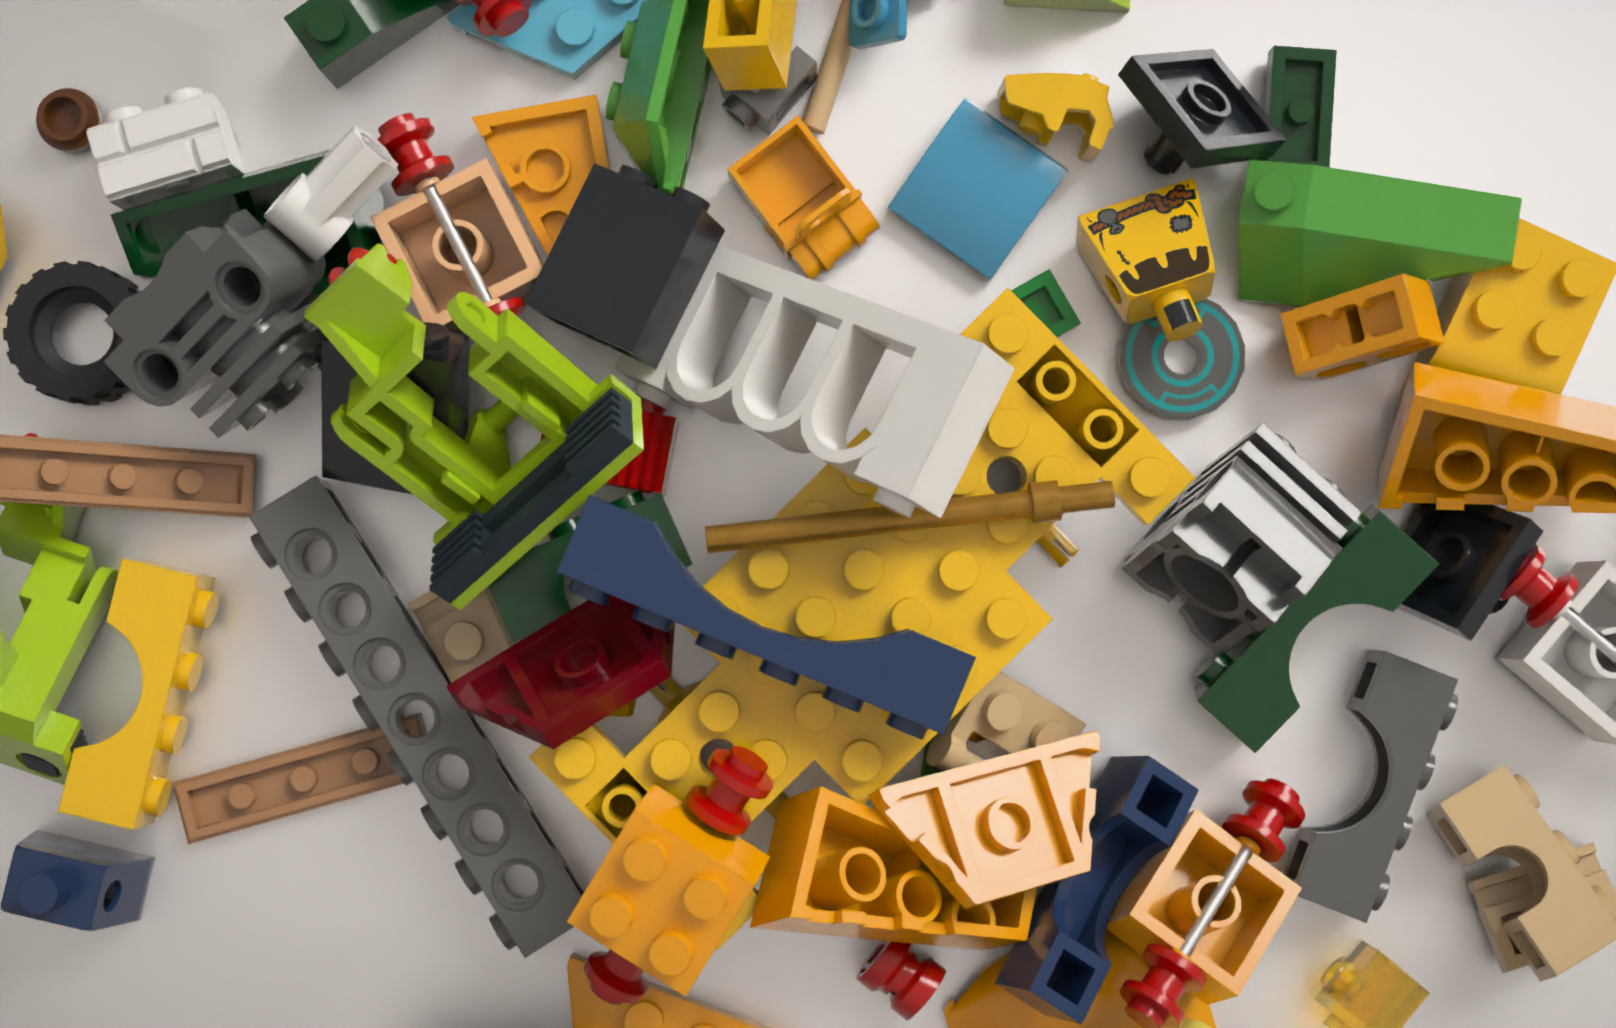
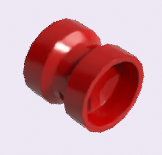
(896, 970)

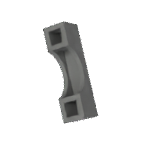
(1402, 713)

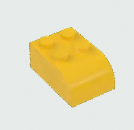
(1525, 317)

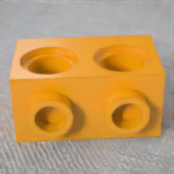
(1362, 327)

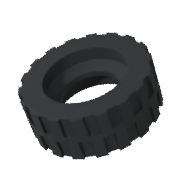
(31, 327)

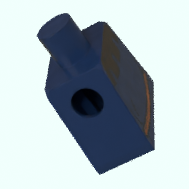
(68, 879)

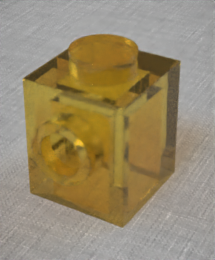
(1368, 991)

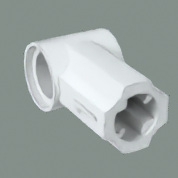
(321, 205)

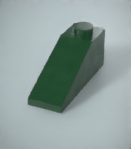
(355, 34)

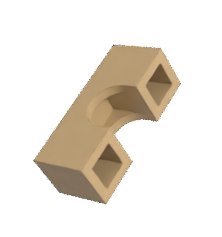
(1565, 914)

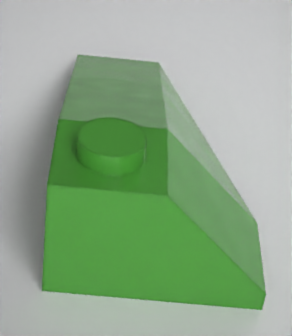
(1334, 230)

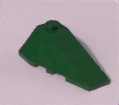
(156, 226)

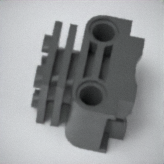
(225, 317)
(1243, 540)

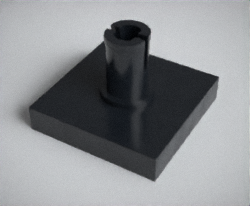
(1199, 110)
(1476, 558)

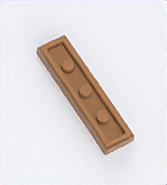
(125, 476)
(288, 782)

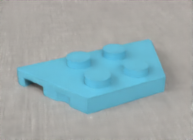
(561, 33)

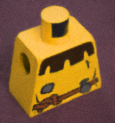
(1152, 257)

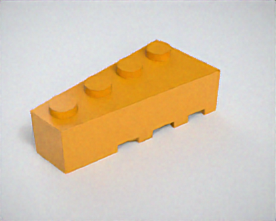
(1497, 445)
(853, 876)

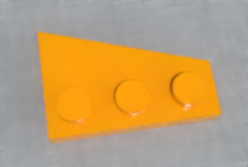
(547, 157)

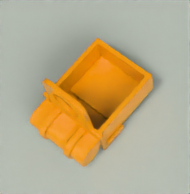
(803, 199)

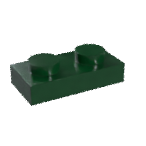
(1301, 102)

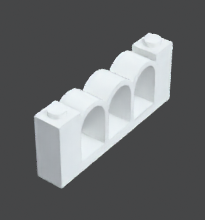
(927, 426)

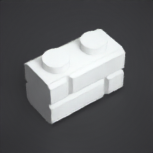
(165, 148)

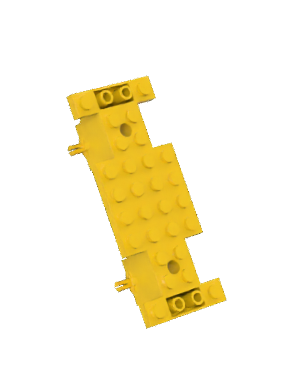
(935, 581)

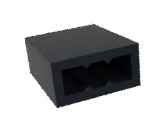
(626, 262)
(439, 374)

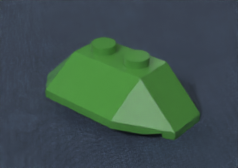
(662, 88)

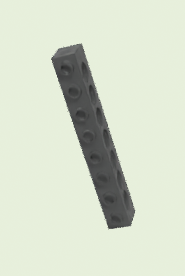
(283, 533)

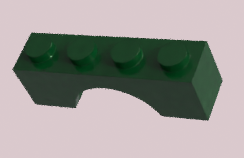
(1252, 684)

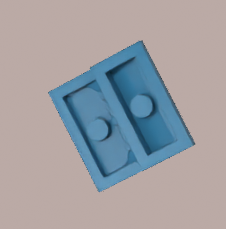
(977, 188)

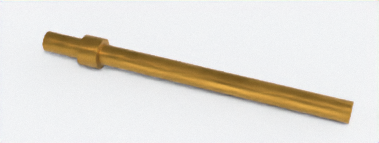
(1041, 502)

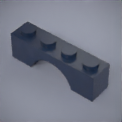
(1065, 953)

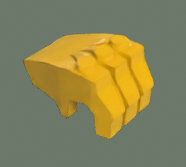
(1049, 100)

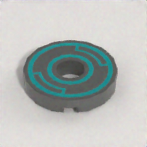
(1189, 395)

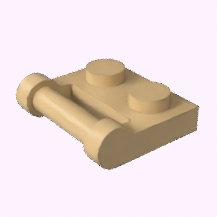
(1006, 716)

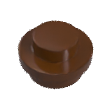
(65, 119)

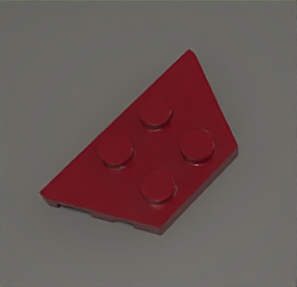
(569, 673)

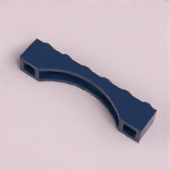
(897, 672)

